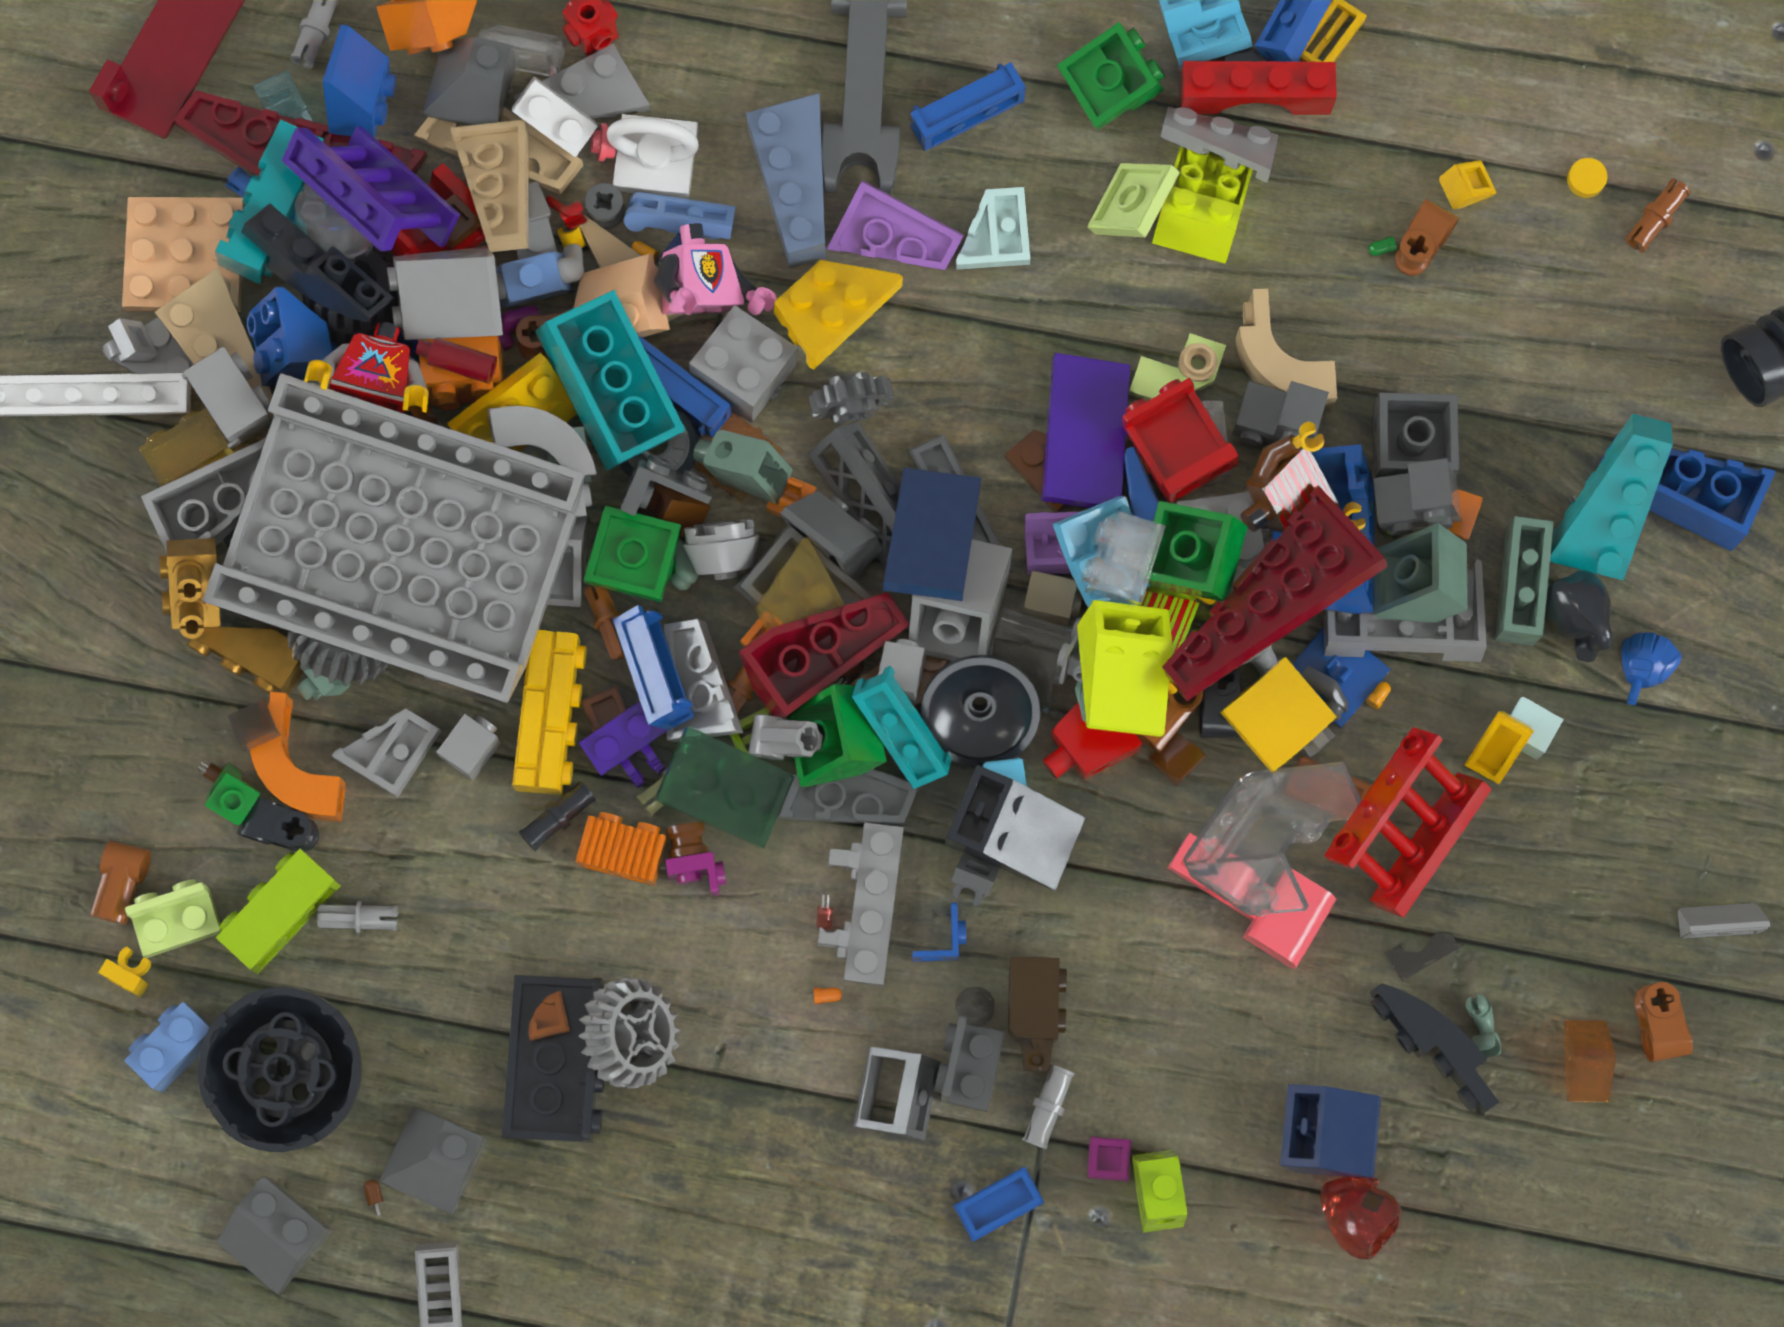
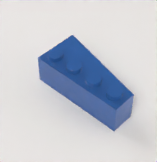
(1710, 495)

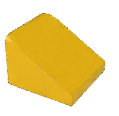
(1466, 184)

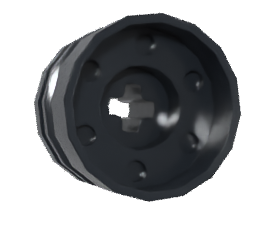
(1756, 358)

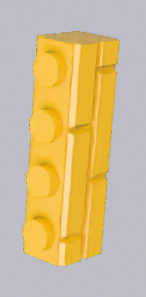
(547, 713)

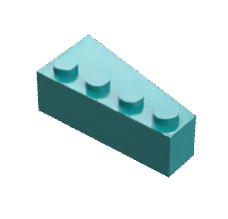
(274, 185)
(1612, 508)

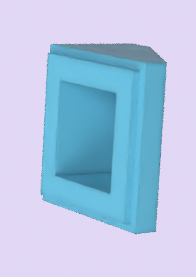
(1010, 768)

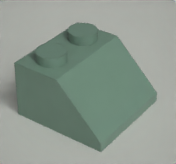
(1422, 577)

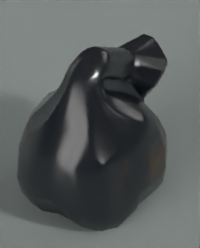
(1580, 610)

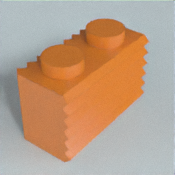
(622, 849)

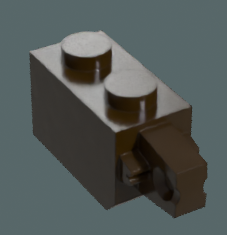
(1035, 1009)

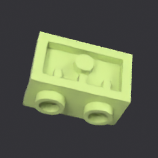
(174, 918)

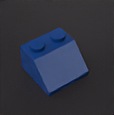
(356, 84)

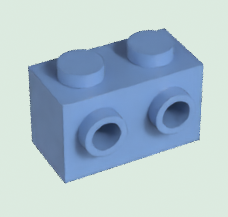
(170, 1047)

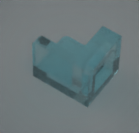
(282, 96)

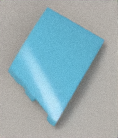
(1204, 28)
(1076, 540)

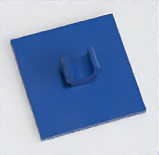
(1354, 674)

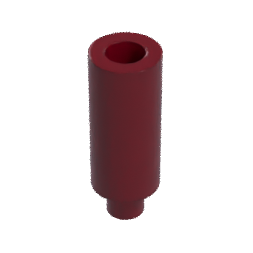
(458, 359)

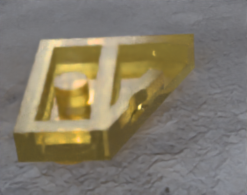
(798, 589)

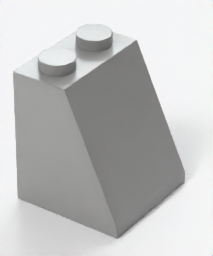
(446, 294)
(964, 627)

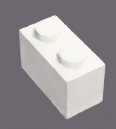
(554, 116)

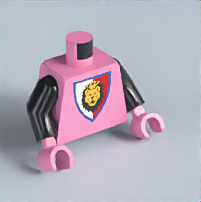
(705, 279)

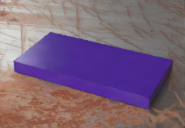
(1085, 431)

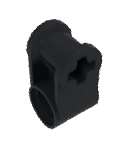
(1213, 701)
(273, 824)

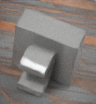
(129, 342)

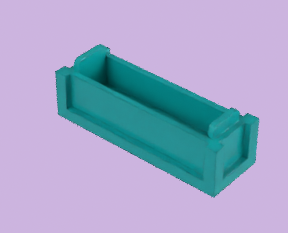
(901, 728)

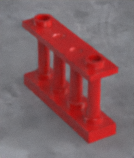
(1433, 839)

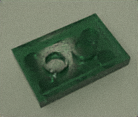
(724, 787)

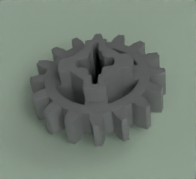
(851, 397)

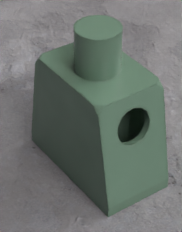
(745, 464)

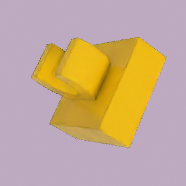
(123, 975)

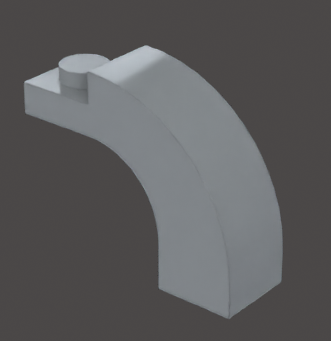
(546, 431)

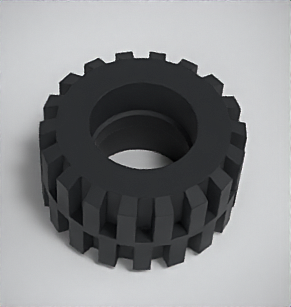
(343, 328)

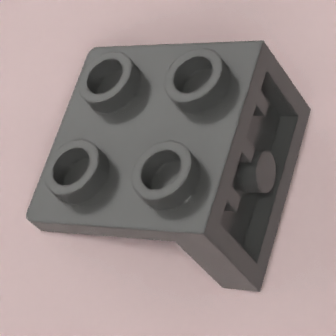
(657, 469)
(971, 1065)

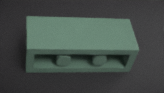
(1524, 581)

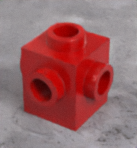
(590, 24)

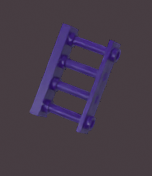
(357, 201)

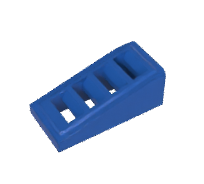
(1139, 490)

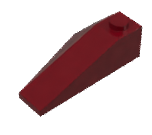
(808, 654)

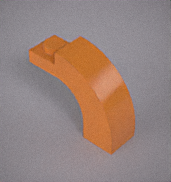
(311, 794)

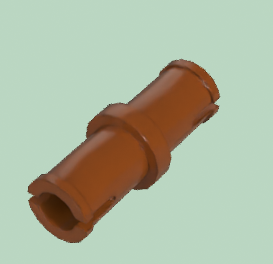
(1657, 215)

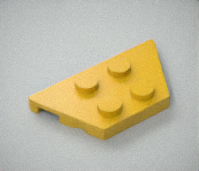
(832, 305)

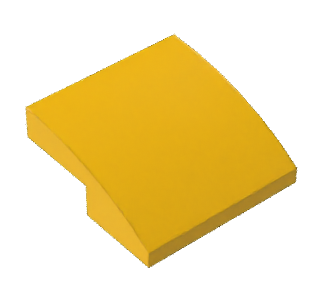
(1278, 714)

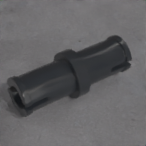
(557, 815)

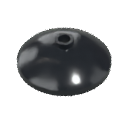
(985, 731)

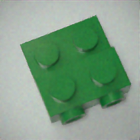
(1112, 75)

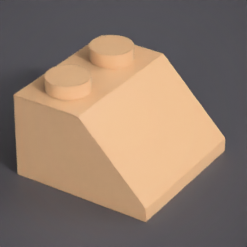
(635, 289)

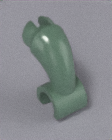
(1482, 1014)

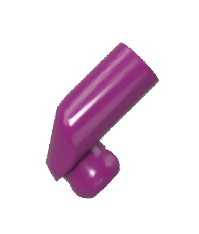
(510, 320)

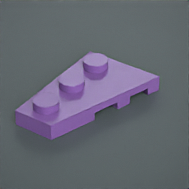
(893, 230)

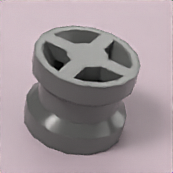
(608, 214)

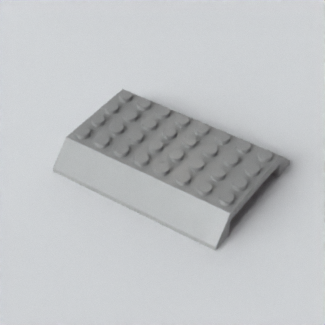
(398, 539)

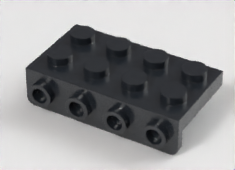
(549, 1079)

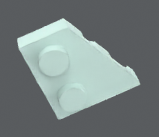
(997, 232)

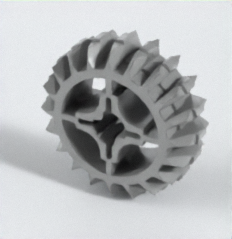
(618, 1036)

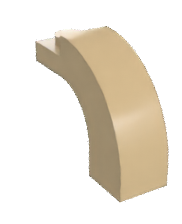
(1268, 363)

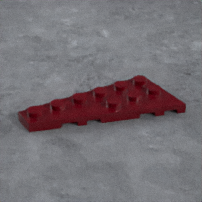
(245, 132)
(1282, 588)

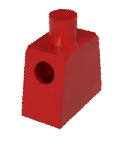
(1087, 748)

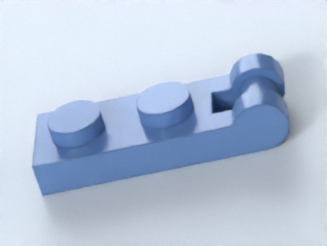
(673, 212)

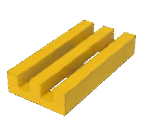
(1348, 10)

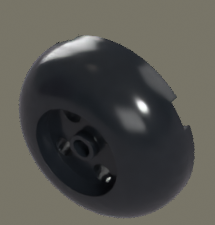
(234, 1061)

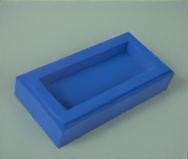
(998, 1204)

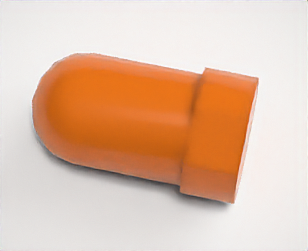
(825, 995)

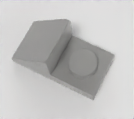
(539, 230)

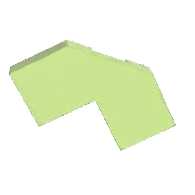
(1154, 375)

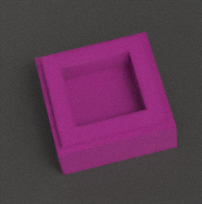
(1109, 1159)

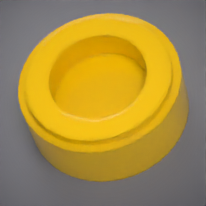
(1587, 177)

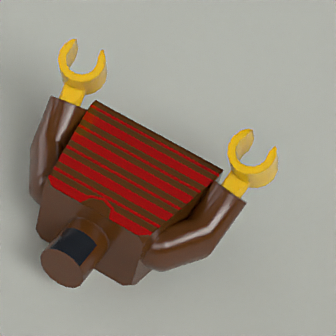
(1285, 479)

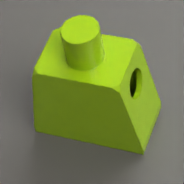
(1159, 1190)

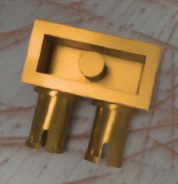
(189, 571)

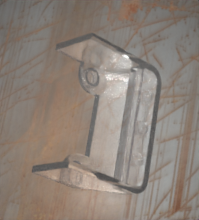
(1256, 822)

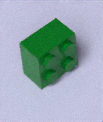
(1197, 551)

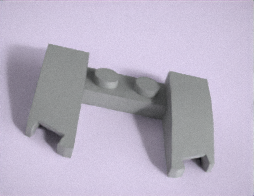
(1456, 637)

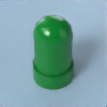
(1382, 246)

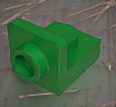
(231, 796)

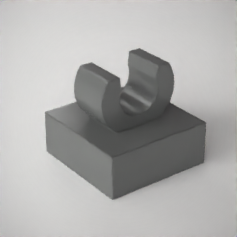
(975, 876)

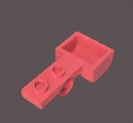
(1278, 934)

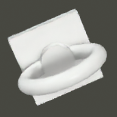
(654, 155)

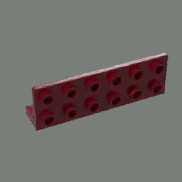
(164, 63)

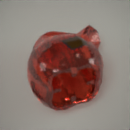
(1360, 1215)

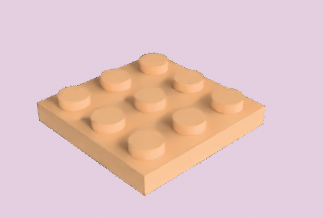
(173, 247)

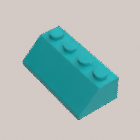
(610, 379)

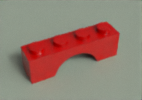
(1297, 86)

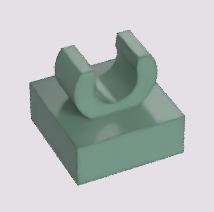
(320, 686)

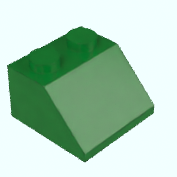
(848, 739)

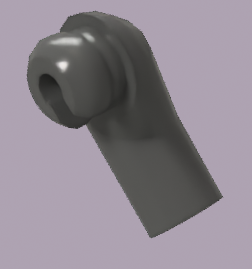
(1329, 689)

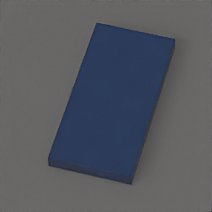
(932, 534)

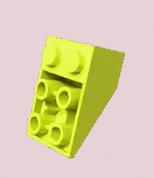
(1202, 206)
(1122, 667)

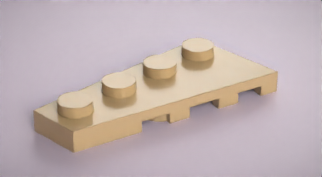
(547, 161)
(497, 176)
(206, 320)

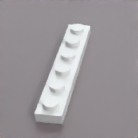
(94, 394)

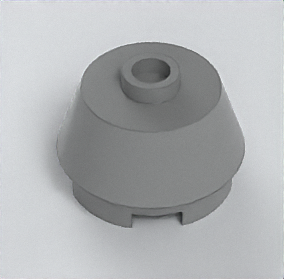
(721, 547)

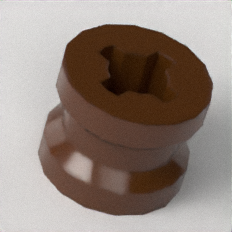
(686, 839)

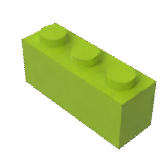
(276, 910)

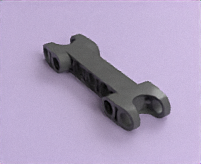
(861, 135)

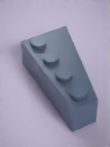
(790, 164)

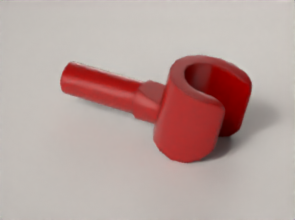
(571, 214)

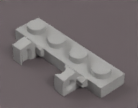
(867, 936)

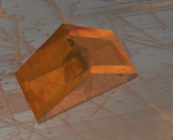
(1588, 1061)

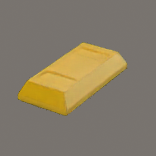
(1499, 746)

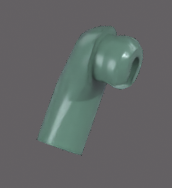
(684, 571)

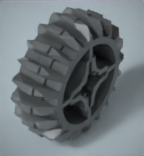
(333, 661)

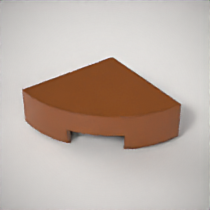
(549, 1018)

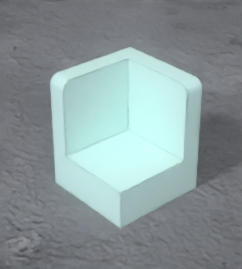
(1541, 721)

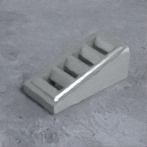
(438, 1250)

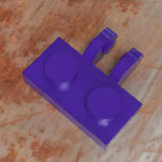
(621, 739)

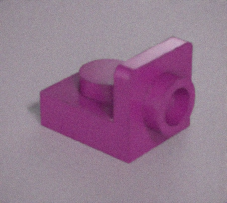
(690, 868)

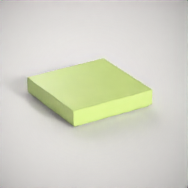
(1133, 200)

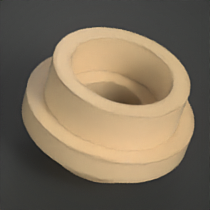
(1201, 352)

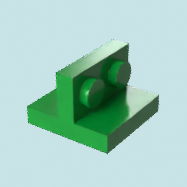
(633, 554)

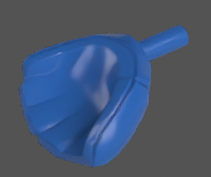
(1647, 661)

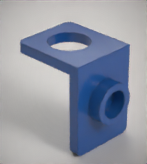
(958, 936)

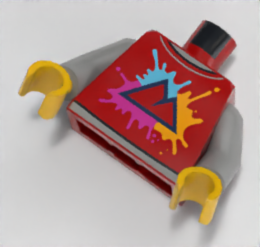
(373, 371)

